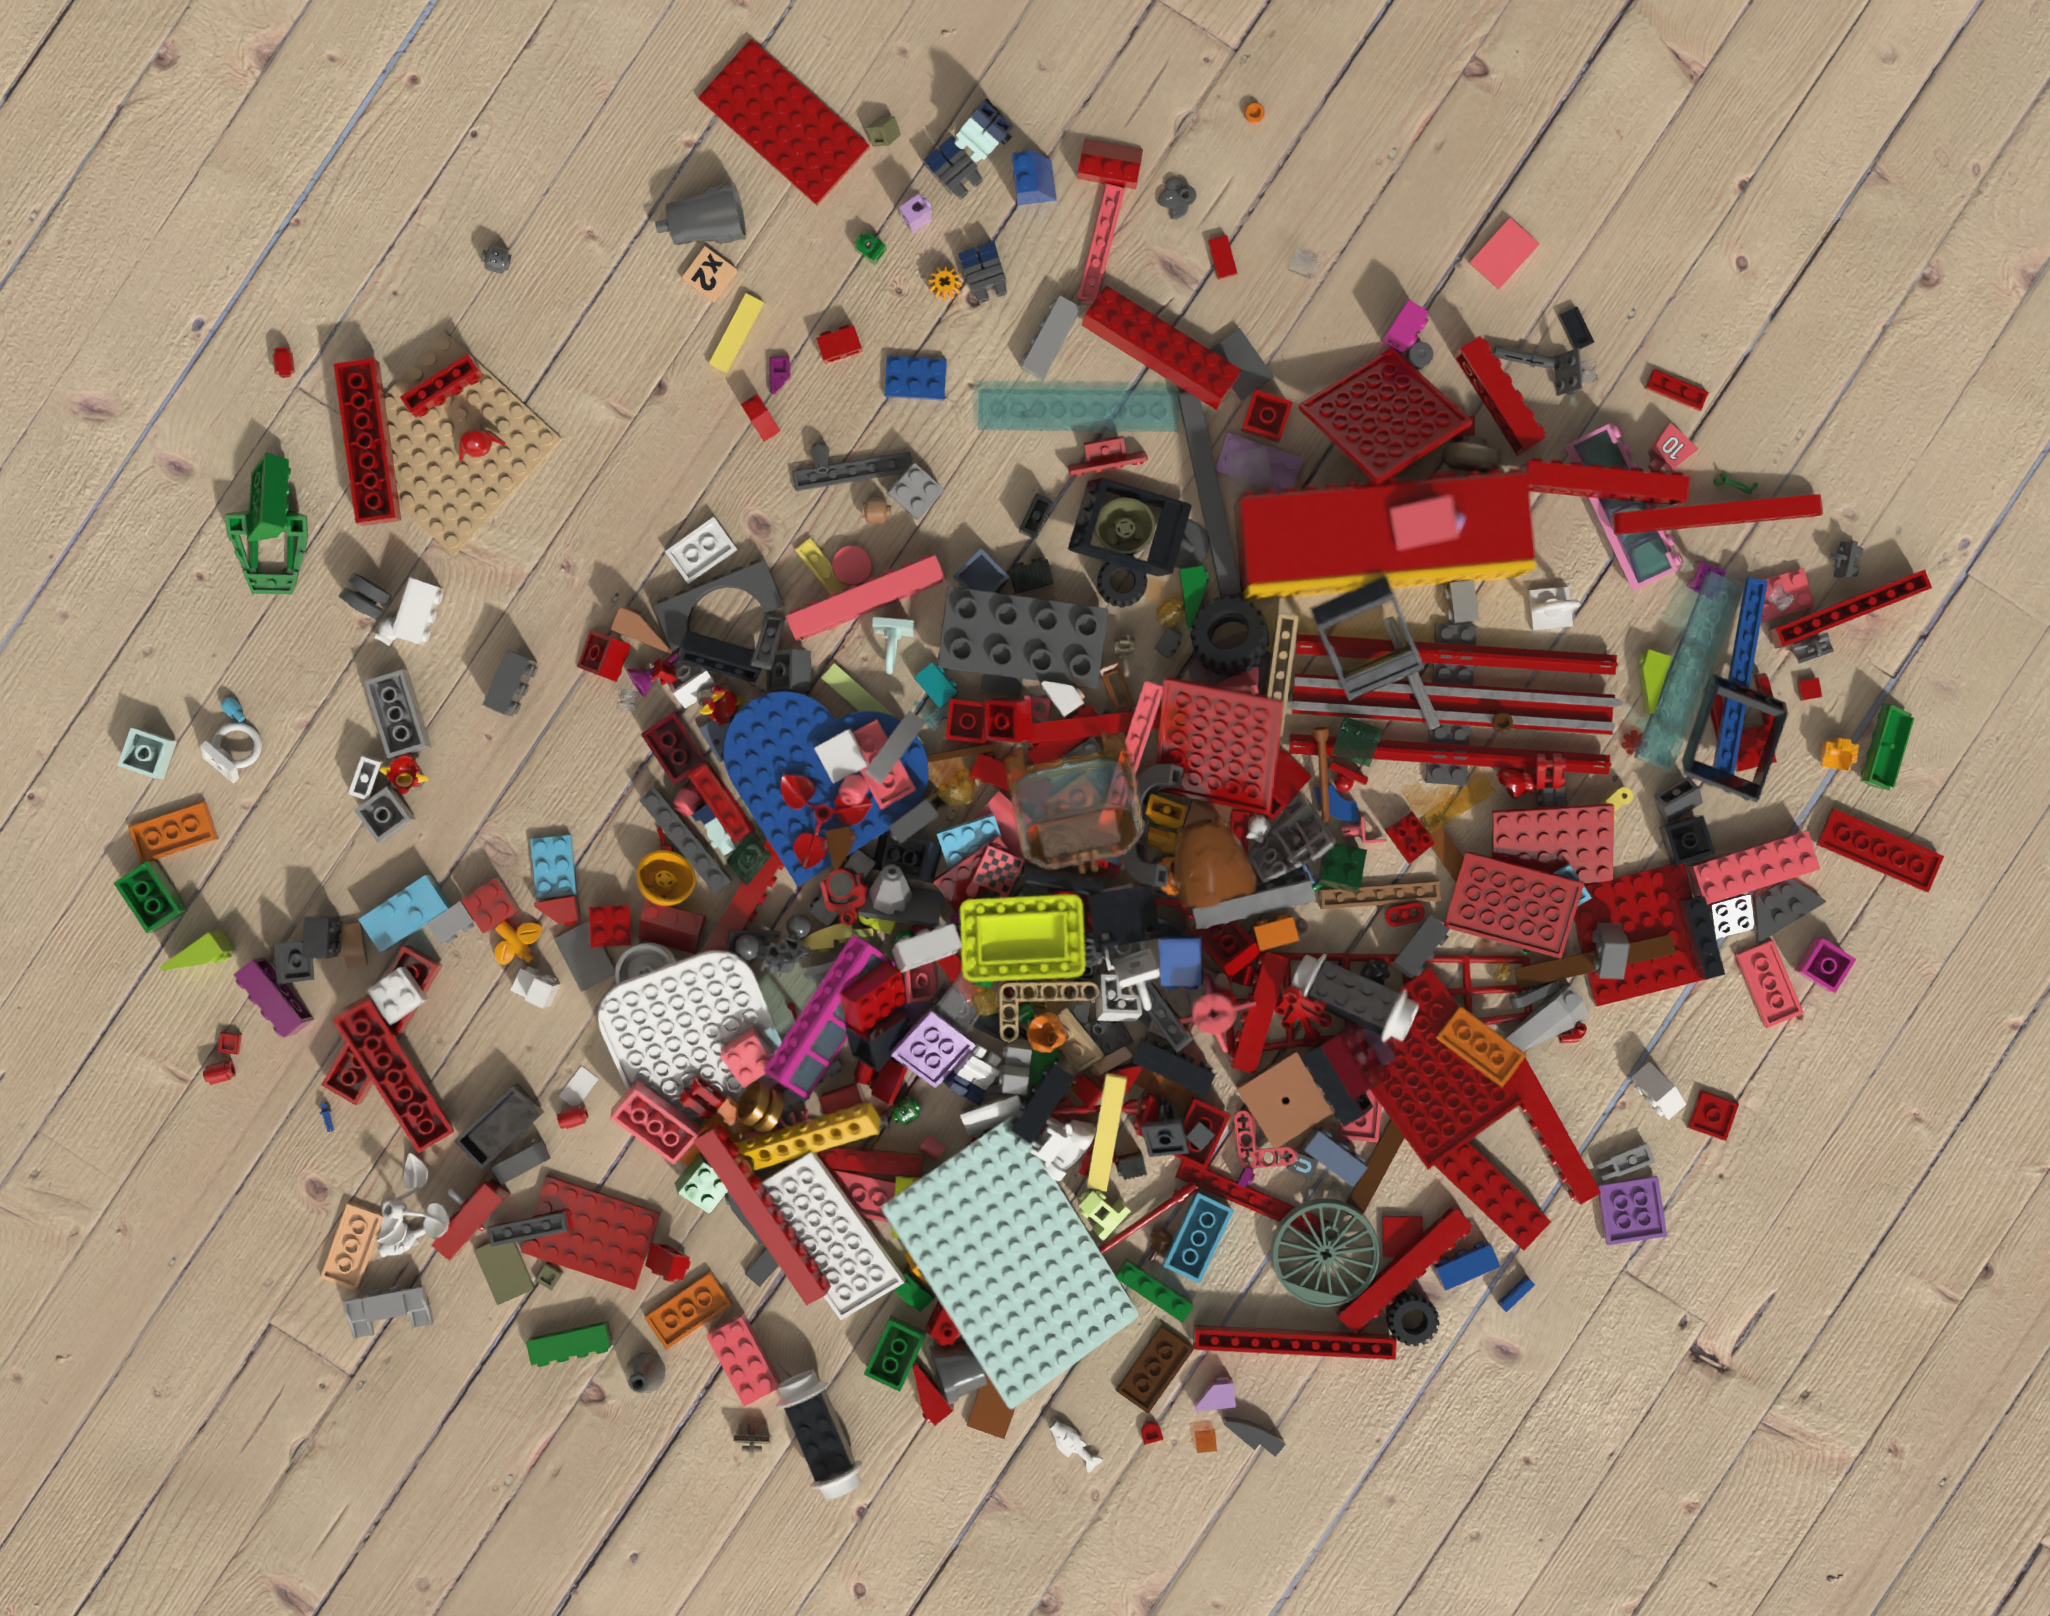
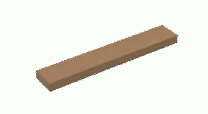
(1381, 895)

